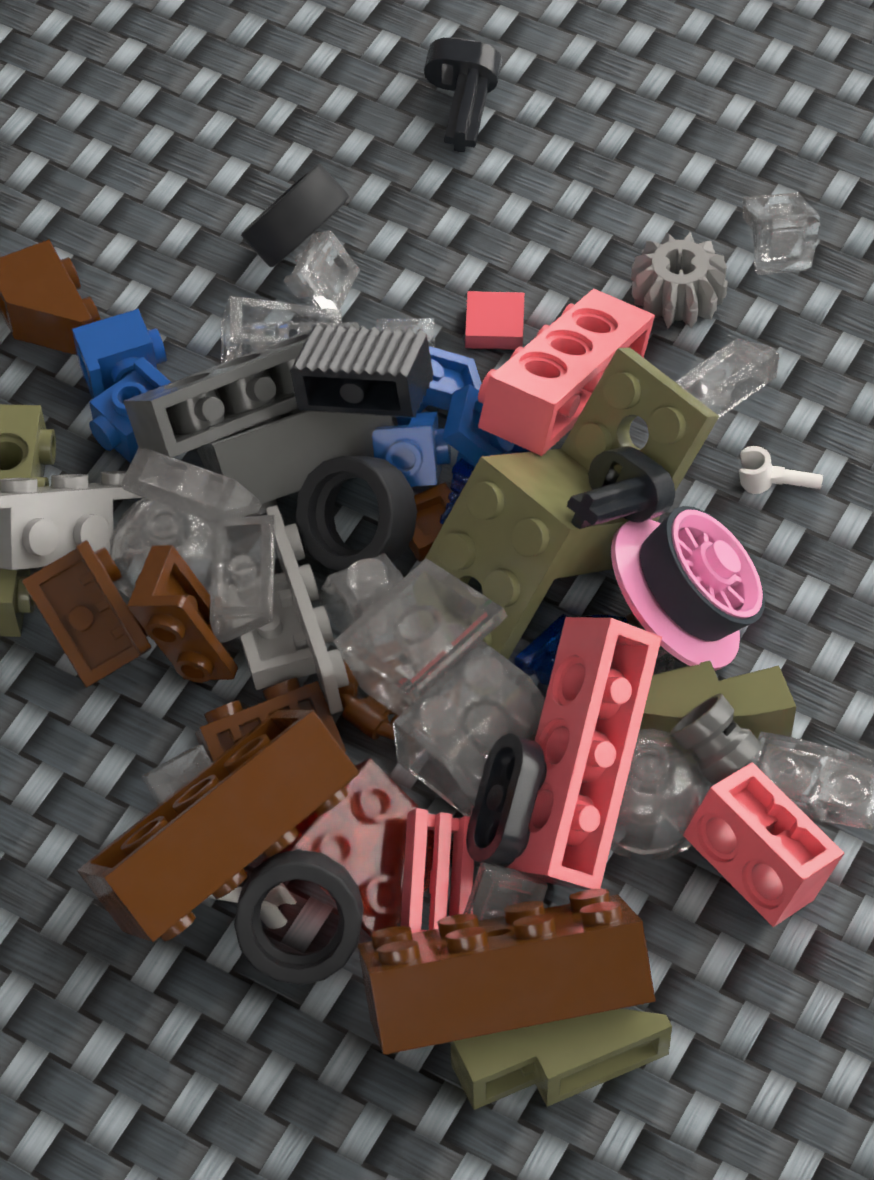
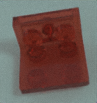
(370, 841)

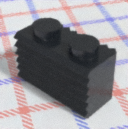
(362, 371)

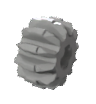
(679, 279)

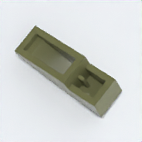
(758, 698)
(559, 1055)

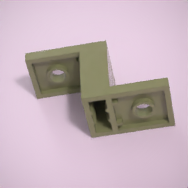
(513, 511)

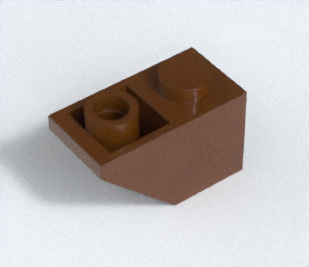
(42, 297)

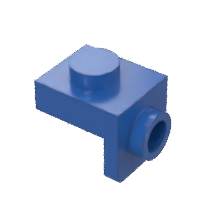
(414, 448)

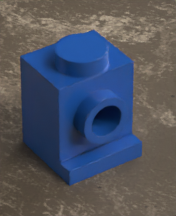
(111, 347)
(110, 419)

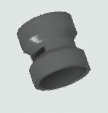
(716, 738)

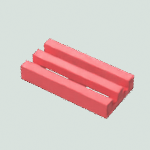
(414, 868)

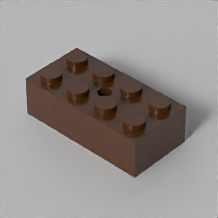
(219, 825)
(505, 970)

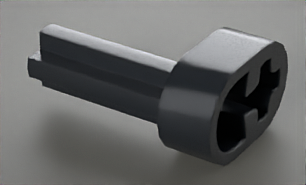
(469, 71)
(637, 493)

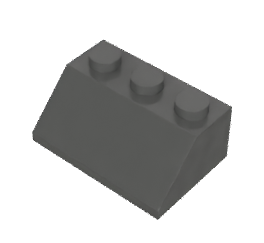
(282, 451)

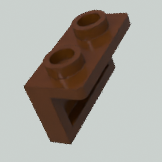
(88, 612)
(177, 617)

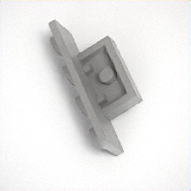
(52, 520)
(298, 635)

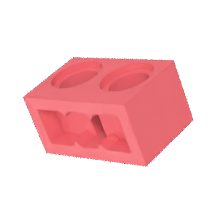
(762, 844)

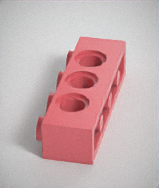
(550, 379)
(588, 747)

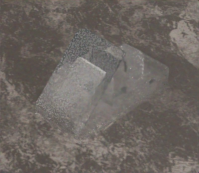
(783, 232)

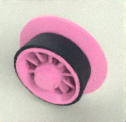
(688, 584)

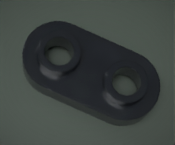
(506, 800)

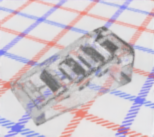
(262, 315)

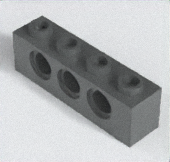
(218, 399)

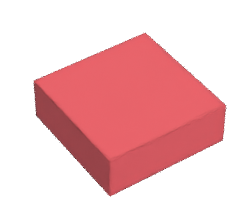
(494, 320)

